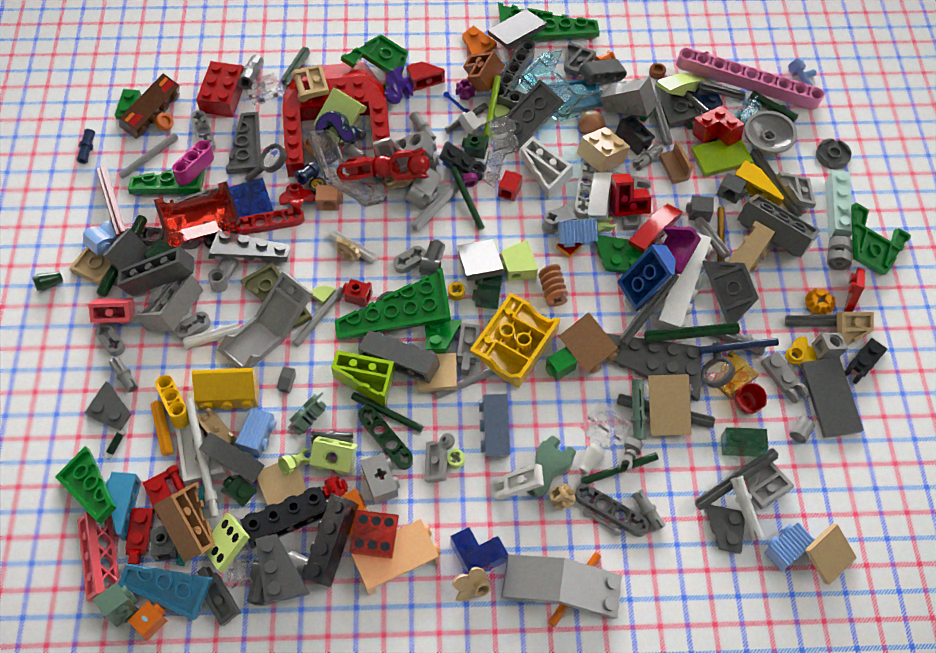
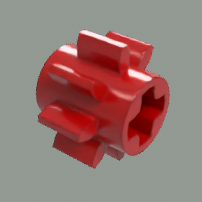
(334, 486)

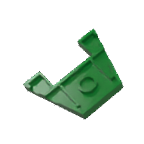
(379, 52)
(870, 247)

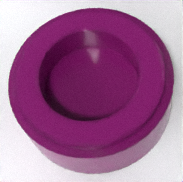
(470, 179)

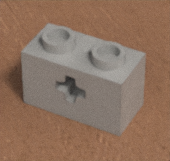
(380, 489)

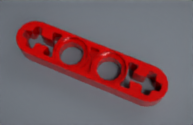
(269, 224)

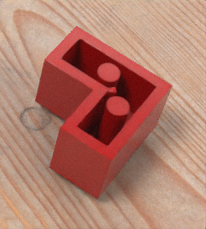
(718, 124)
(626, 199)

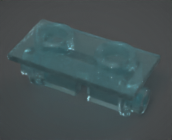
(750, 107)

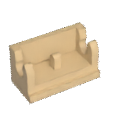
(214, 424)

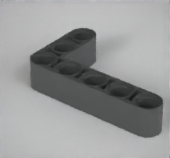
(510, 76)

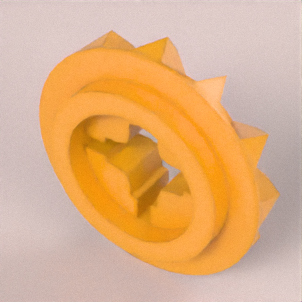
(822, 308)

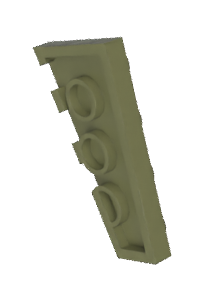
(262, 282)

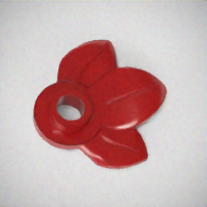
(296, 195)

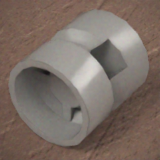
(840, 253)

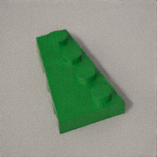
(163, 184)

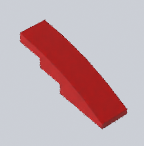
(653, 227)

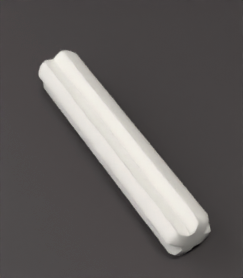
(365, 253)
(209, 336)

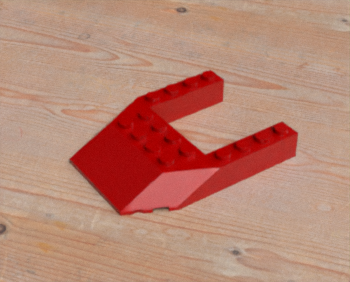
(356, 82)

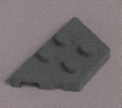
(732, 288)

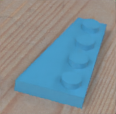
(171, 589)

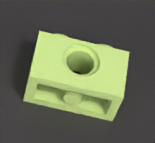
(344, 450)

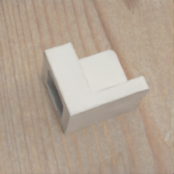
(471, 122)

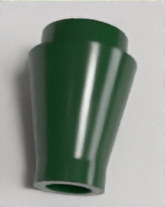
(47, 280)

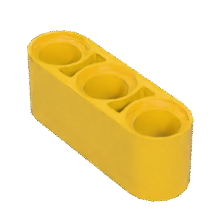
(172, 401)

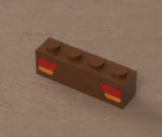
(149, 106)

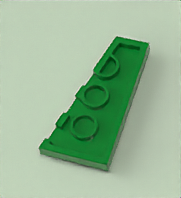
(87, 485)

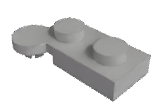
(437, 458)

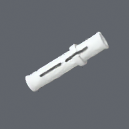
(747, 508)

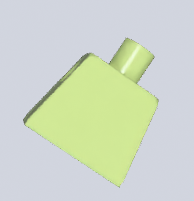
(519, 262)

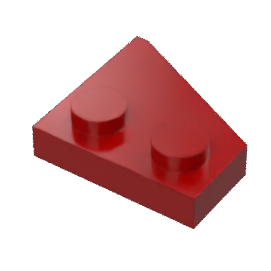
(855, 289)

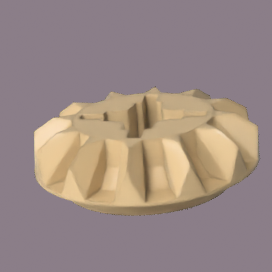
(347, 249)

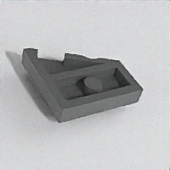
(727, 526)

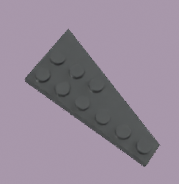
(661, 359)

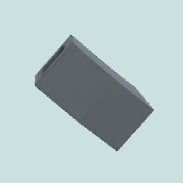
(286, 379)

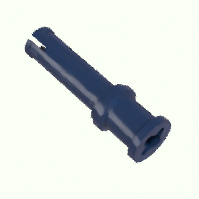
(309, 171)

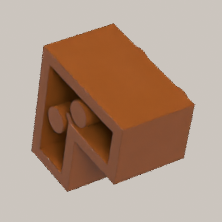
(482, 70)

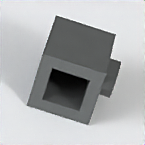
(162, 545)

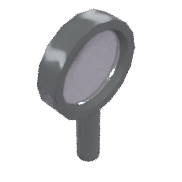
(269, 161)
(718, 370)

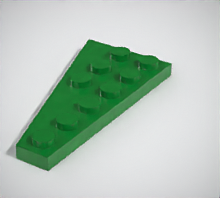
(557, 26)

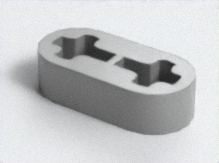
(409, 259)
(193, 325)
(113, 337)

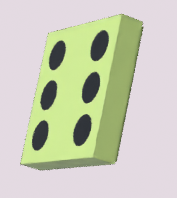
(228, 540)

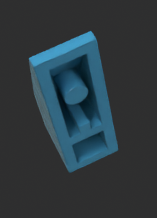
(124, 492)

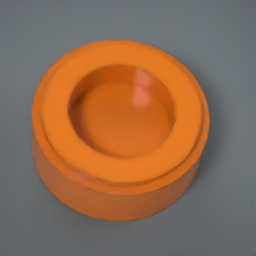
(164, 121)

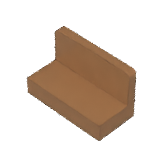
(676, 164)

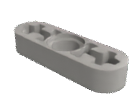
(204, 125)

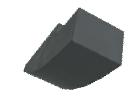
(231, 457)

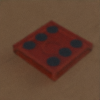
(374, 534)

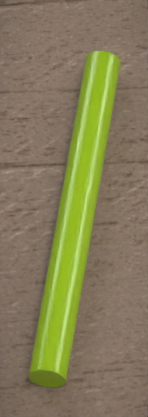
(492, 105)

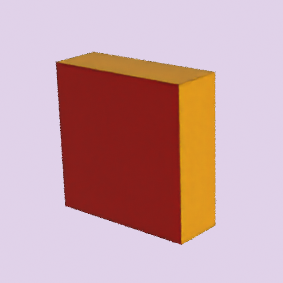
(569, 251)

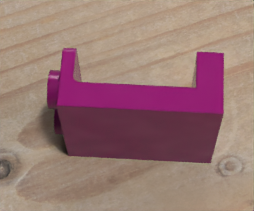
(682, 244)

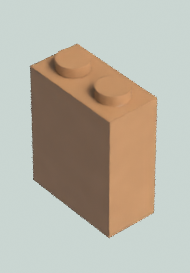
(589, 344)

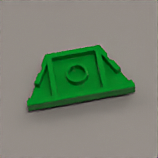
(616, 253)

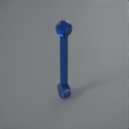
(447, 95)

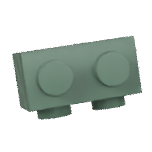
(117, 604)

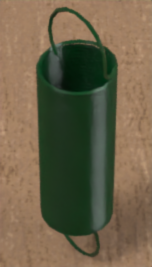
(114, 443)

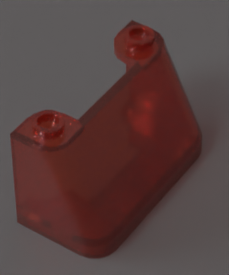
(197, 216)

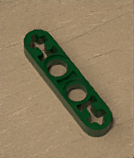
(388, 435)

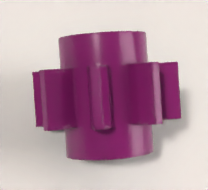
(465, 89)

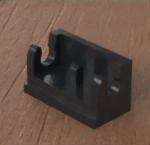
(634, 134)

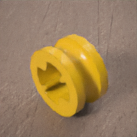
(455, 286)

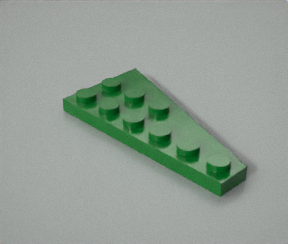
(403, 309)

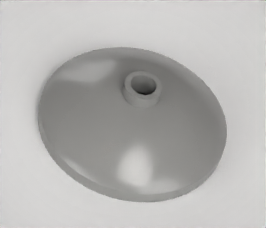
(770, 132)

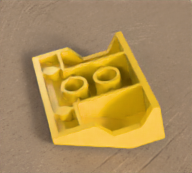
(515, 340)

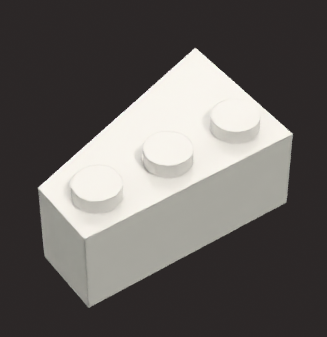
(546, 166)

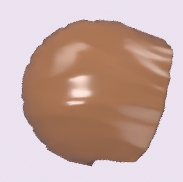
(591, 121)

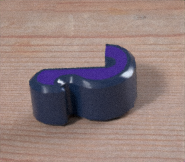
(340, 123)

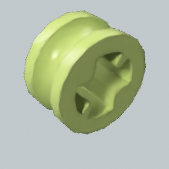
(454, 452)

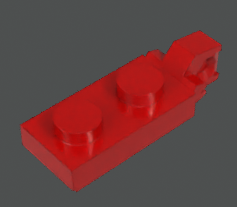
(139, 534)

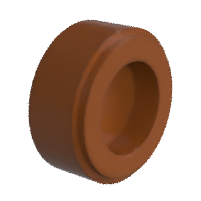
(657, 71)

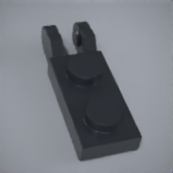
(461, 160)
(866, 359)

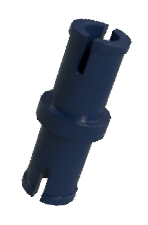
(85, 146)

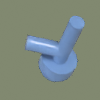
(796, 68)

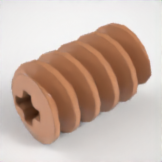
(553, 285)

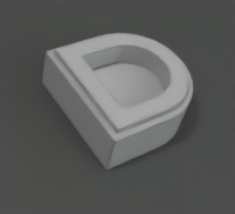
(631, 222)

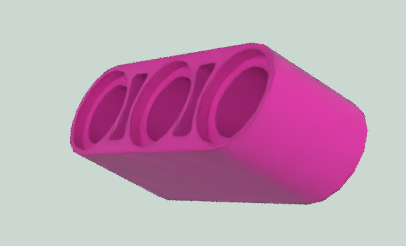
(193, 162)

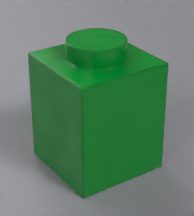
(561, 363)

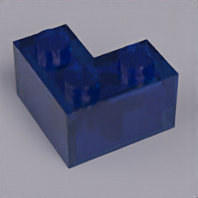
(471, 554)

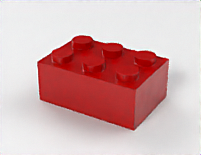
(220, 89)

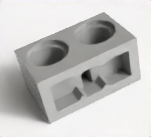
(417, 141)

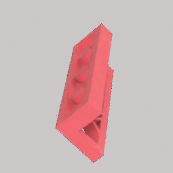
(91, 555)

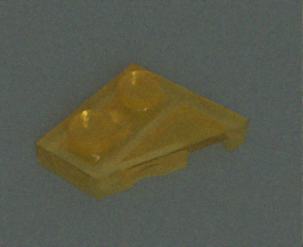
(743, 374)

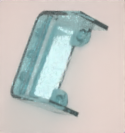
(576, 97)

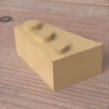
(753, 247)

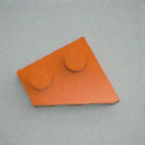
(478, 41)

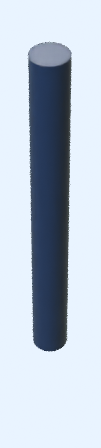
(739, 346)

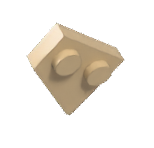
(854, 325)

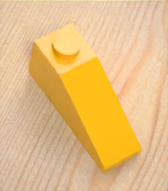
(759, 183)

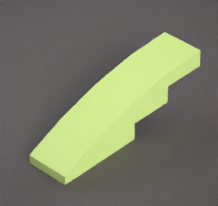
(680, 83)

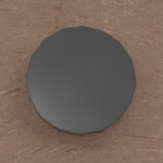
(833, 154)

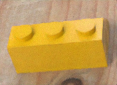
(225, 388)

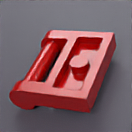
(157, 487)

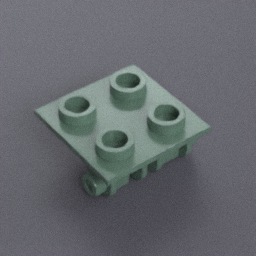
(312, 409)

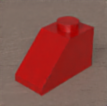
(425, 75)

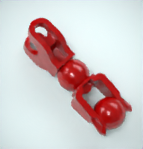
(386, 166)

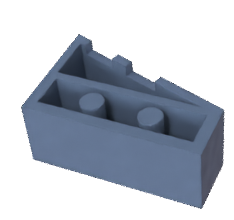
(495, 425)

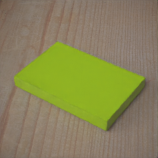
(719, 158)

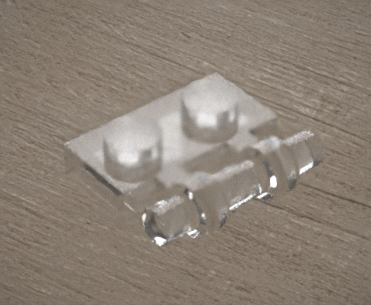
(265, 89)
(609, 421)

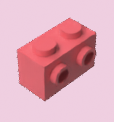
(111, 310)

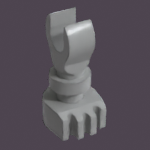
(632, 449)

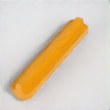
(161, 428)

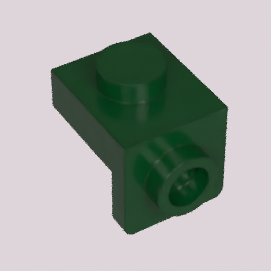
(238, 489)

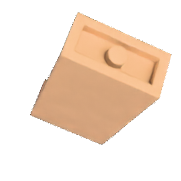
(411, 551)

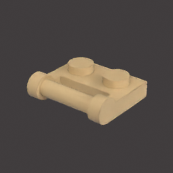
(316, 81)

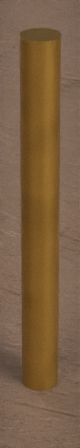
(721, 228)

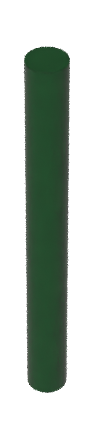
(468, 200)
(387, 412)
(614, 470)

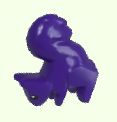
(395, 84)

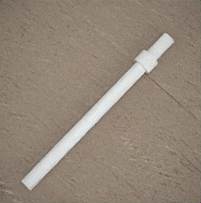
(210, 494)

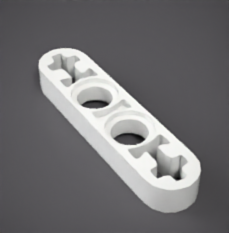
(583, 188)

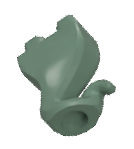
(553, 463)

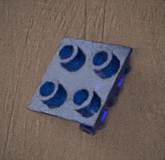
(251, 198)

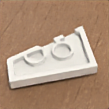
(189, 460)

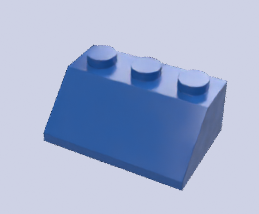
(647, 275)

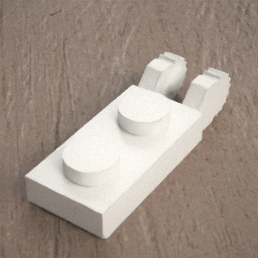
(519, 481)

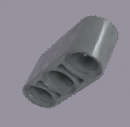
(602, 71)

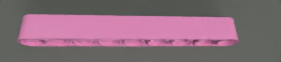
(749, 78)

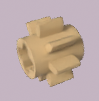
(562, 496)

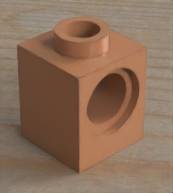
(328, 197)

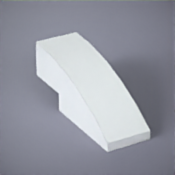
(600, 196)

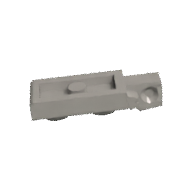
(468, 336)

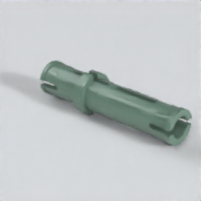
(638, 409)

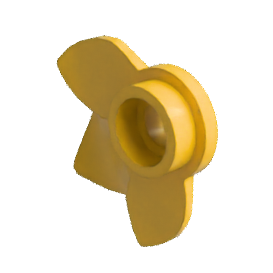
(801, 351)

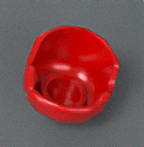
(750, 398)

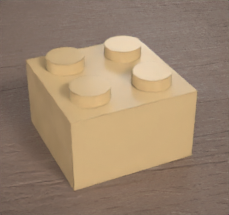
(603, 149)

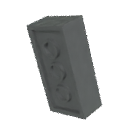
(789, 230)

